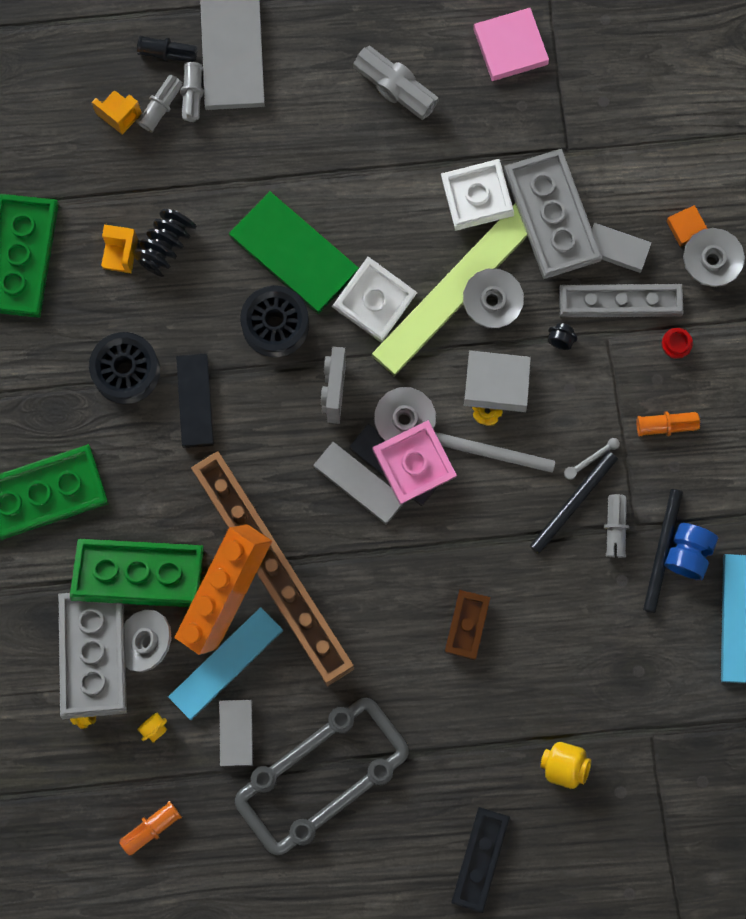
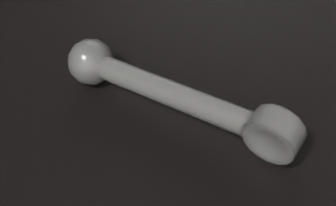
(570, 472)

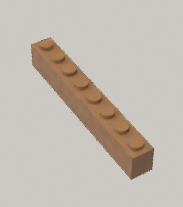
(276, 572)

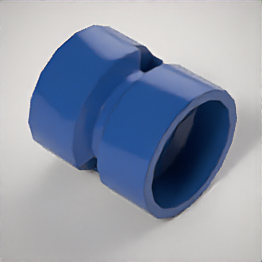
(691, 551)

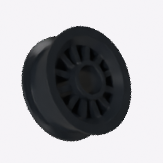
(263, 297)
(117, 342)

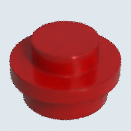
(677, 343)

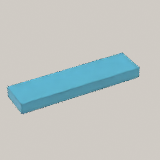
(733, 619)
(225, 663)

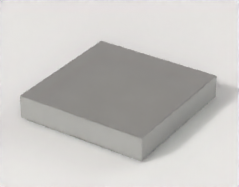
(497, 381)

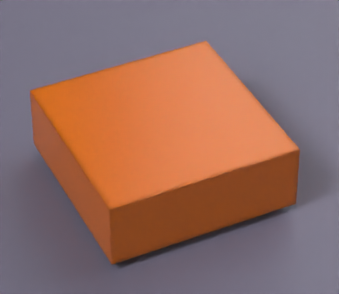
(686, 224)

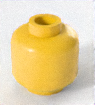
(566, 765)

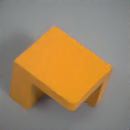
(118, 111)
(119, 248)

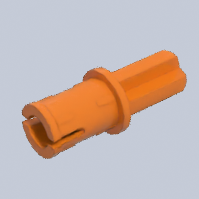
(667, 423)
(150, 828)

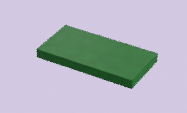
(25, 252)
(294, 252)
(49, 491)
(136, 572)

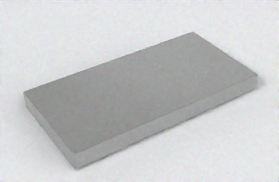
(232, 54)
(552, 213)
(91, 658)

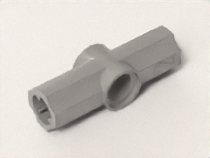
(395, 82)

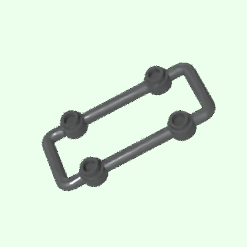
(265, 778)

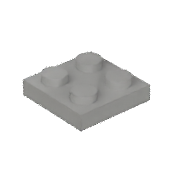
(334, 375)

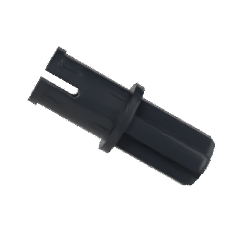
(166, 49)

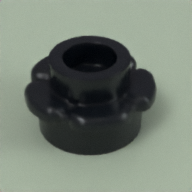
(562, 336)

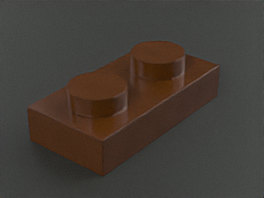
(467, 625)

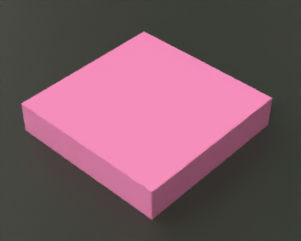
(511, 44)
(414, 462)

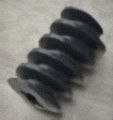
(162, 240)

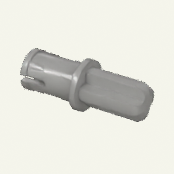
(192, 91)
(159, 103)
(616, 525)

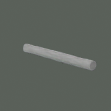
(496, 452)

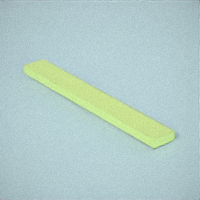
(448, 294)

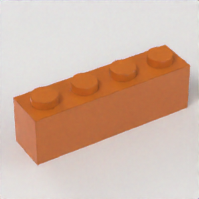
(223, 589)

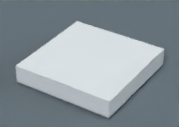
(477, 194)
(374, 299)

